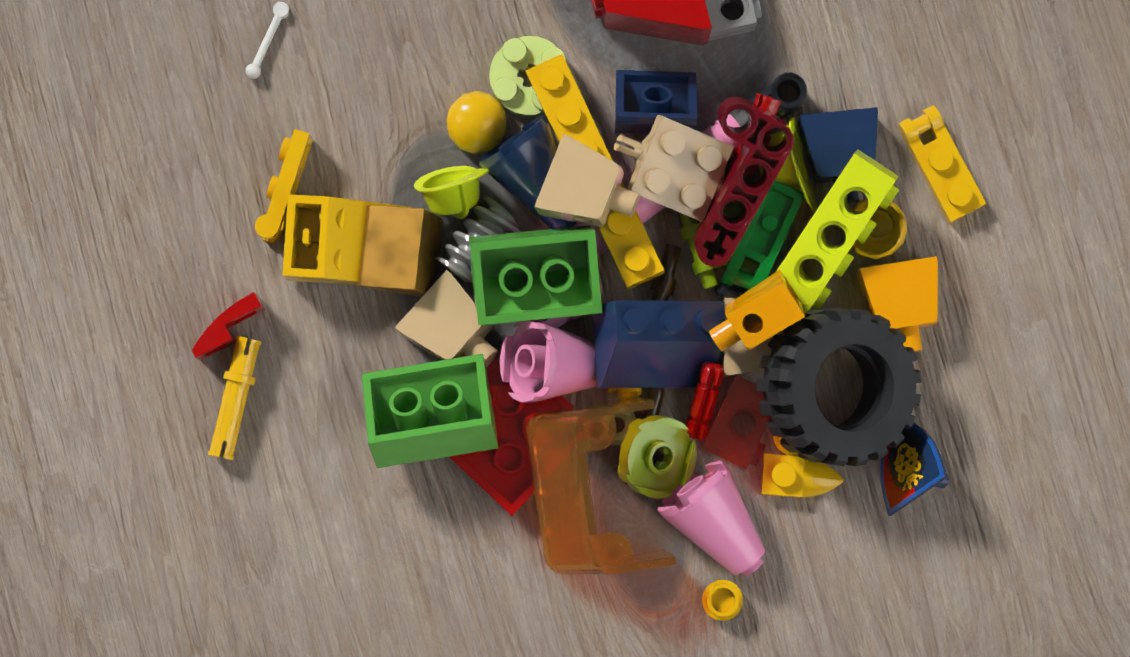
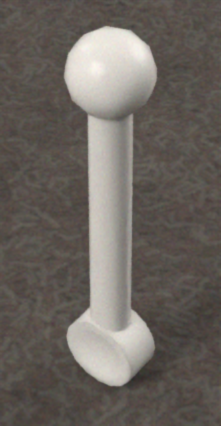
(280, 12)

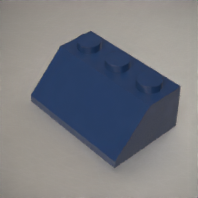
(654, 342)

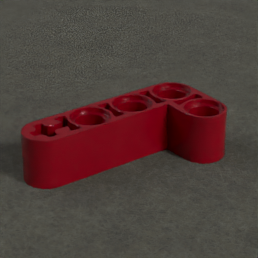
(734, 185)

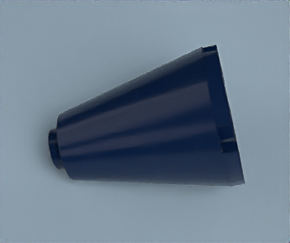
(523, 163)

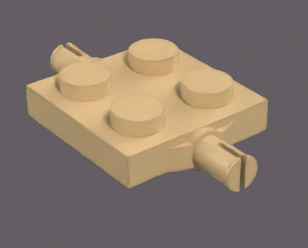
(677, 167)

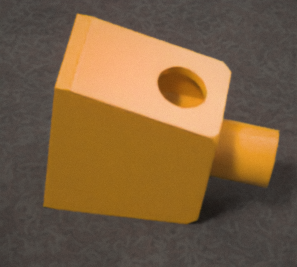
(903, 295)
(770, 300)

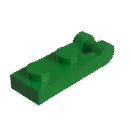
(764, 236)

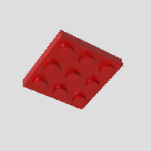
(507, 470)

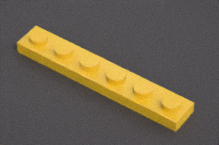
(570, 116)

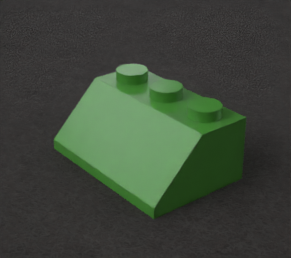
(535, 275)
(429, 411)

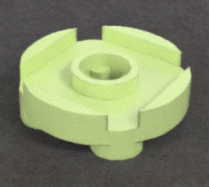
(504, 71)

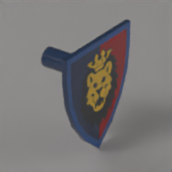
(911, 469)

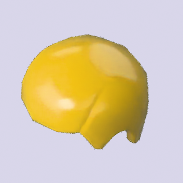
(476, 122)
(887, 234)

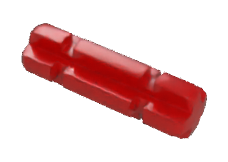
(704, 400)

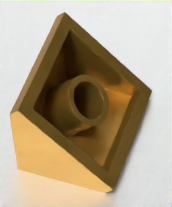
(400, 250)

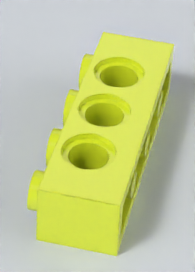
(861, 175)

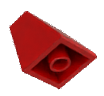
(664, 19)

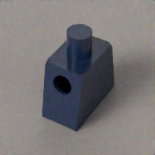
(834, 138)

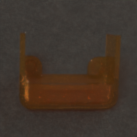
(564, 495)

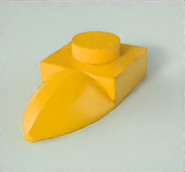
(796, 476)

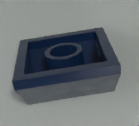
(652, 93)

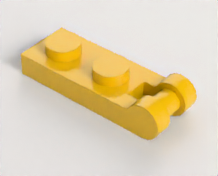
(294, 155)
(941, 165)

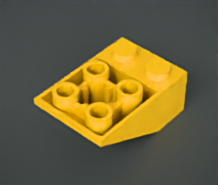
(324, 239)

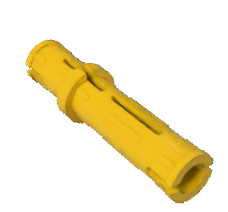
(234, 397)

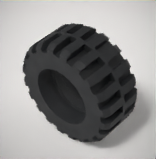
(885, 398)

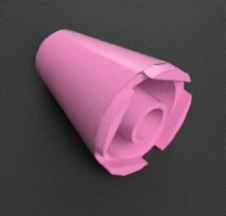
(546, 362)
(716, 519)

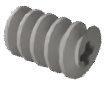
(491, 222)

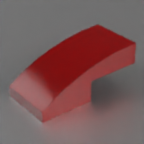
(218, 333)

